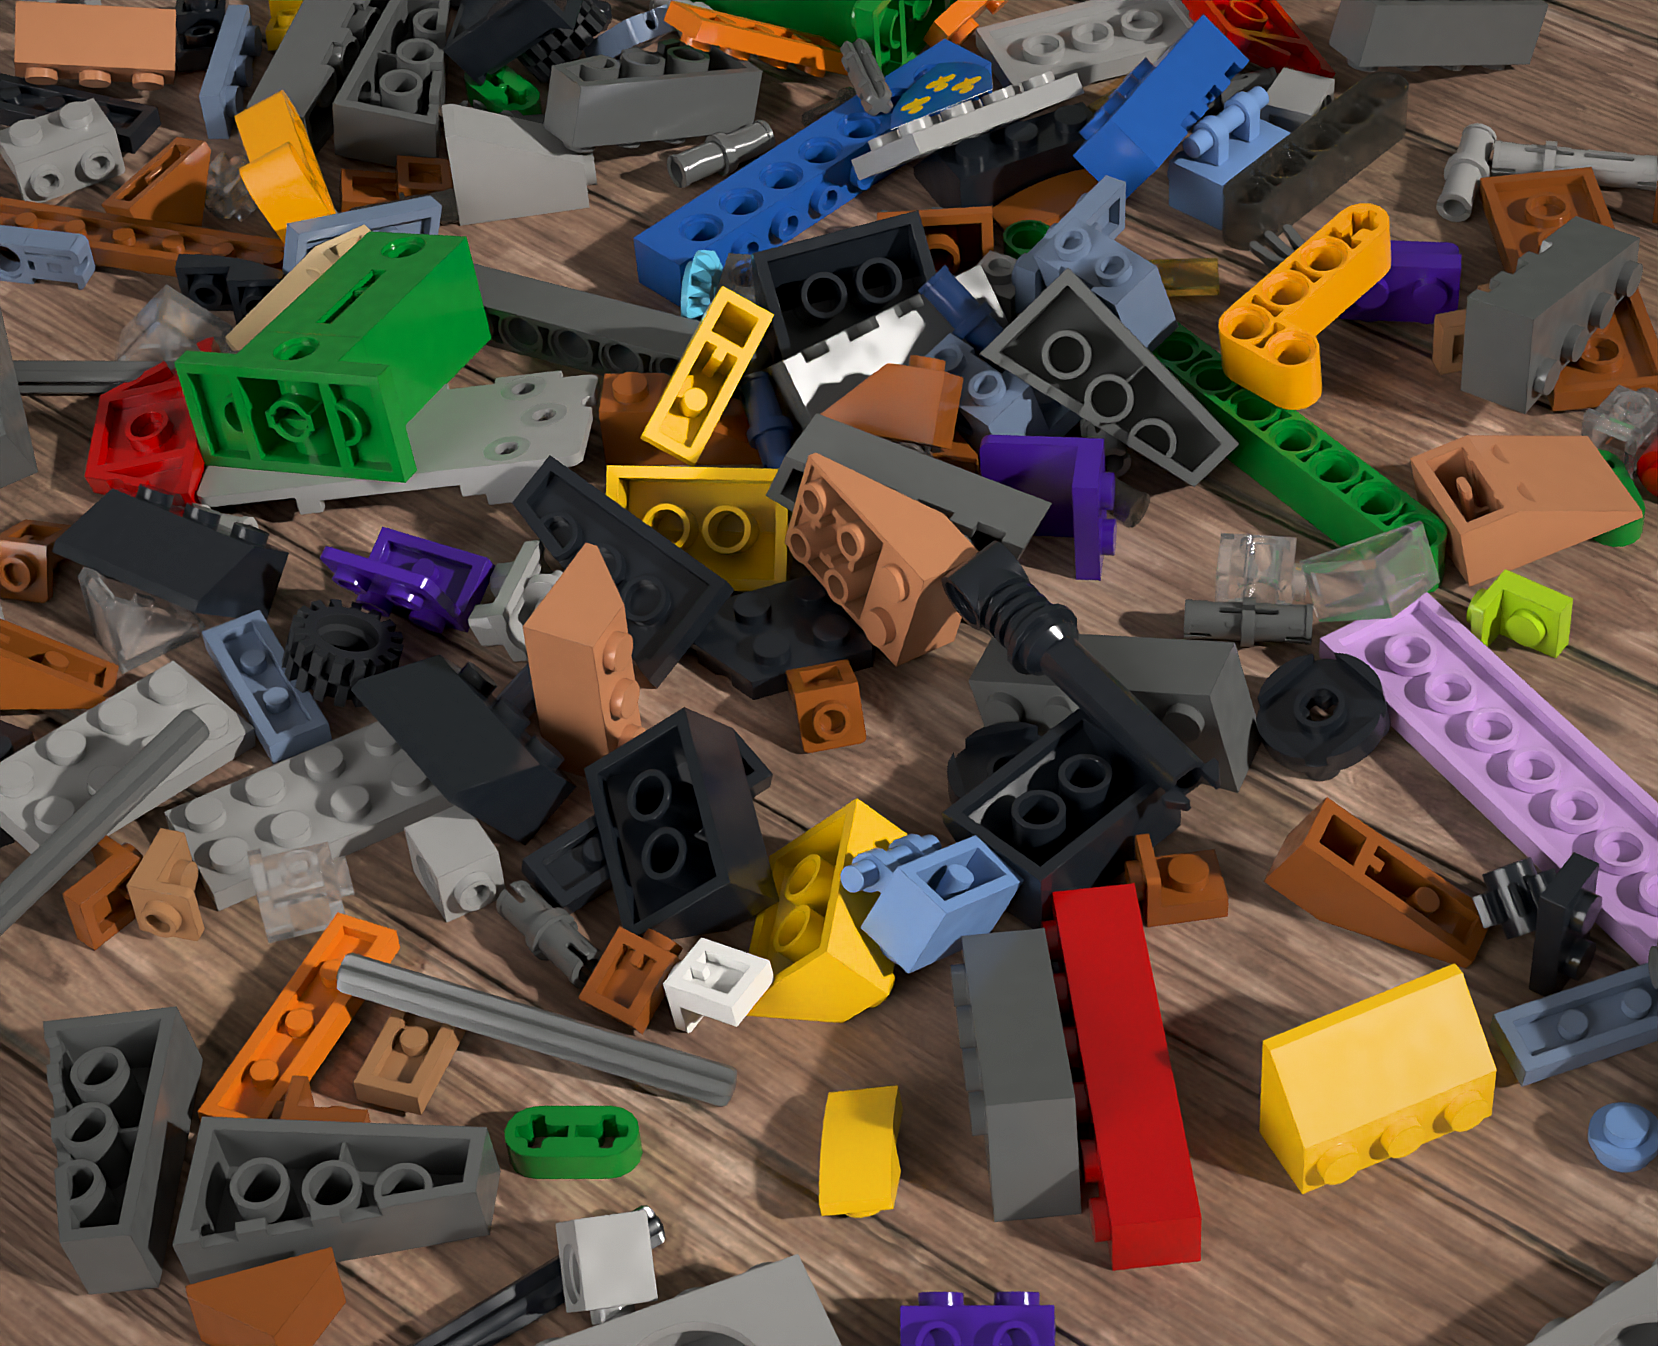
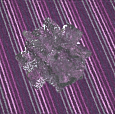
(225, 189)

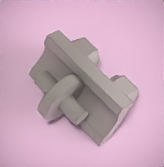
(518, 592)

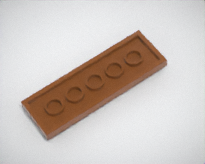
(1524, 213)

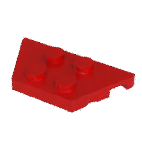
(1262, 34)
(147, 436)

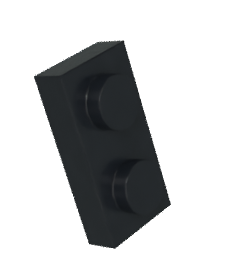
(1564, 925)

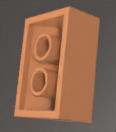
(95, 44)
(583, 664)

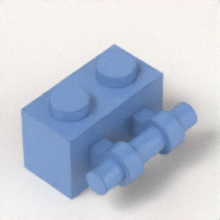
(1218, 152)
(930, 895)

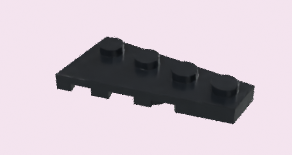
(662, 587)

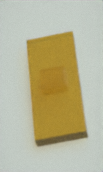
(1189, 276)

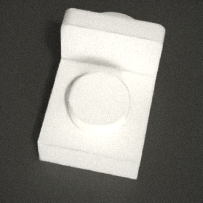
(715, 984)

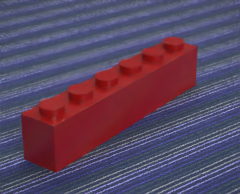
(1125, 1080)

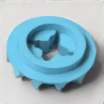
(700, 284)

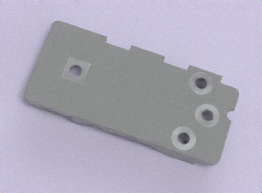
(467, 436)

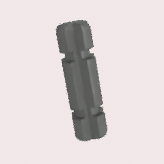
(866, 77)

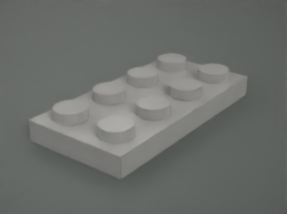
(1087, 38)
(965, 121)
(69, 765)
(335, 793)

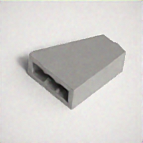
(511, 167)

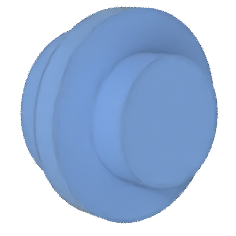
(1624, 1136)

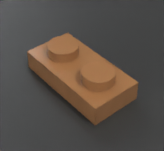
(407, 1062)

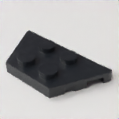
(780, 630)

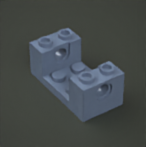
(1119, 277)

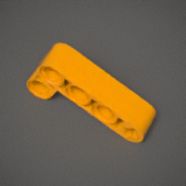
(282, 164)
(1273, 327)

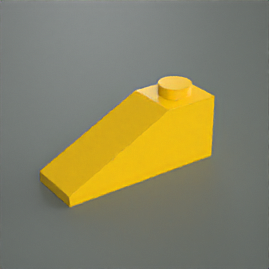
(706, 376)

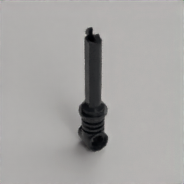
(1043, 640)

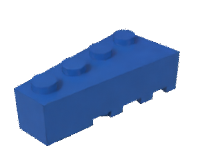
(1158, 106)

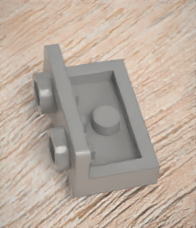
(62, 151)

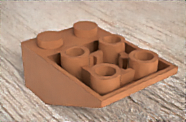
(1518, 498)
(878, 557)

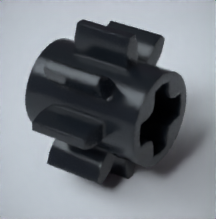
(1513, 897)

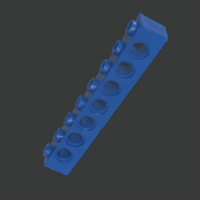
(784, 187)

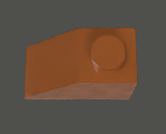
(904, 403)

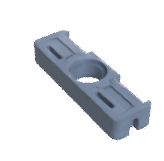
(632, 32)
(45, 256)

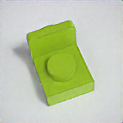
(1521, 612)

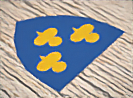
(939, 89)

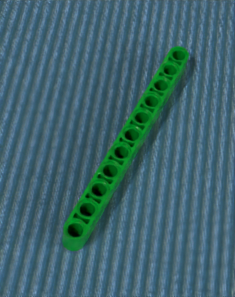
(1282, 446)

